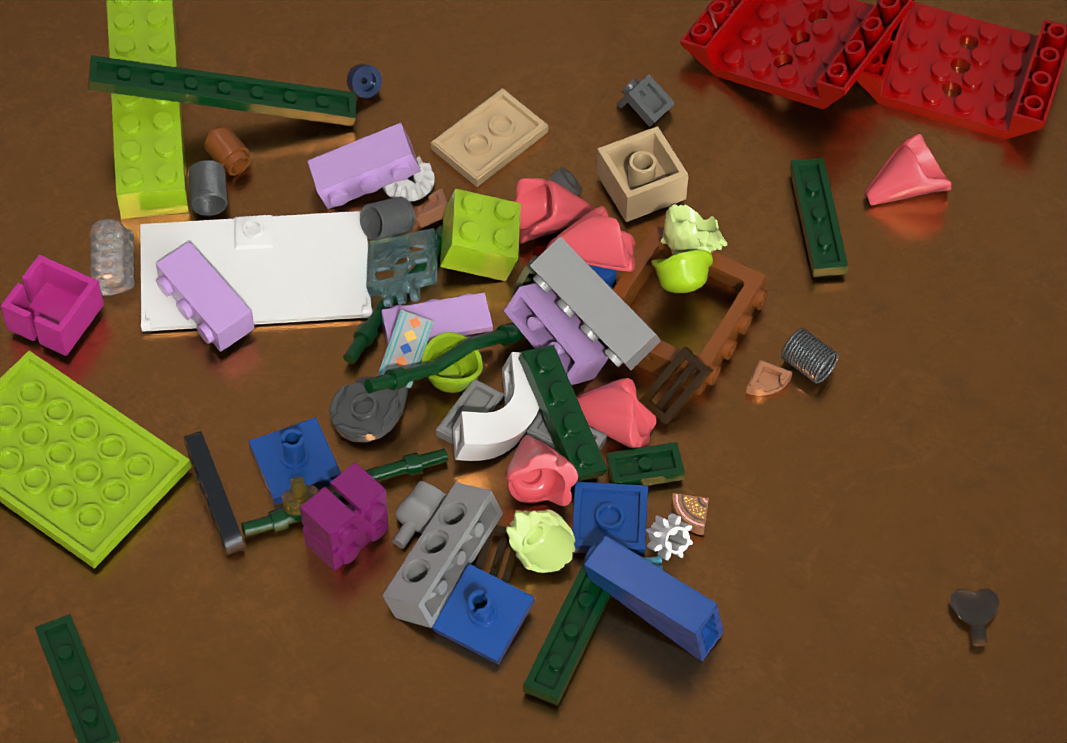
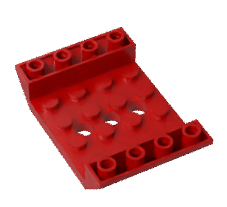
(754, 37)
(1006, 79)

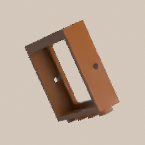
(736, 320)

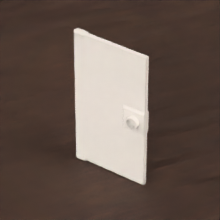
(275, 264)

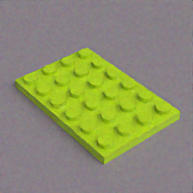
(77, 461)

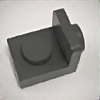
(646, 99)

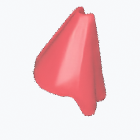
(907, 174)
(547, 208)
(601, 241)
(618, 413)
(540, 474)

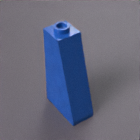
(655, 596)

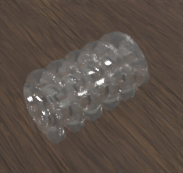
(112, 256)

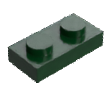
(646, 465)

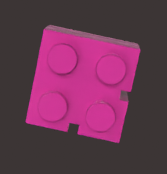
(59, 307)

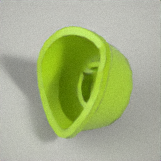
(683, 271)
(460, 374)

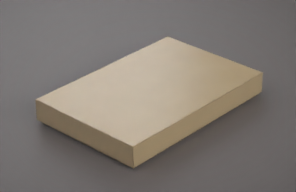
(489, 137)

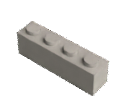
(595, 303)

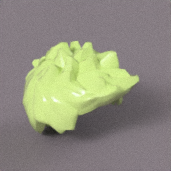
(688, 231)
(541, 540)

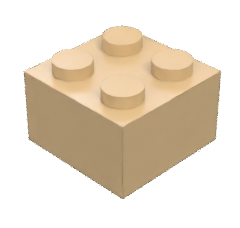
(642, 173)

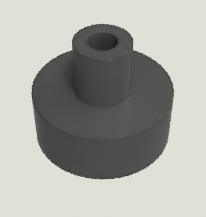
(567, 180)

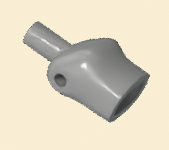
(417, 511)

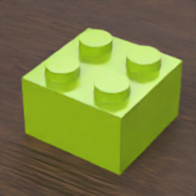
(480, 235)

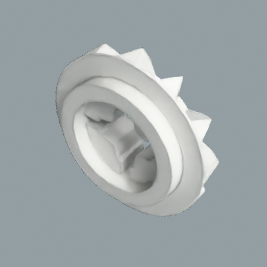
(412, 191)

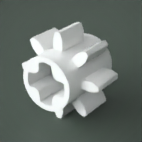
(678, 539)

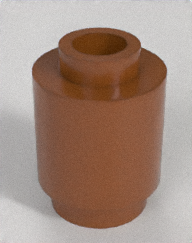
(227, 150)

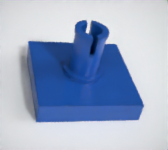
(294, 453)
(483, 614)

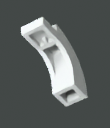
(491, 434)

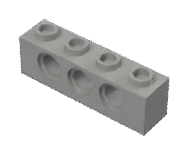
(442, 554)

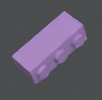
(364, 166)
(204, 297)
(461, 314)
(547, 325)

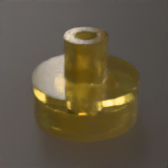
(297, 495)

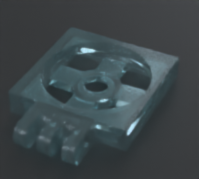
(402, 282)

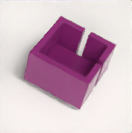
(340, 530)

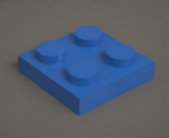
(611, 512)

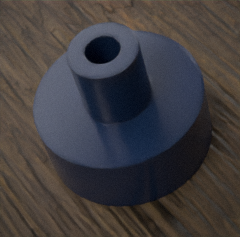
(364, 80)

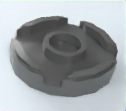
(362, 414)

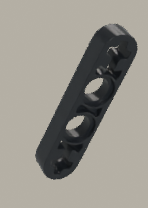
(214, 493)

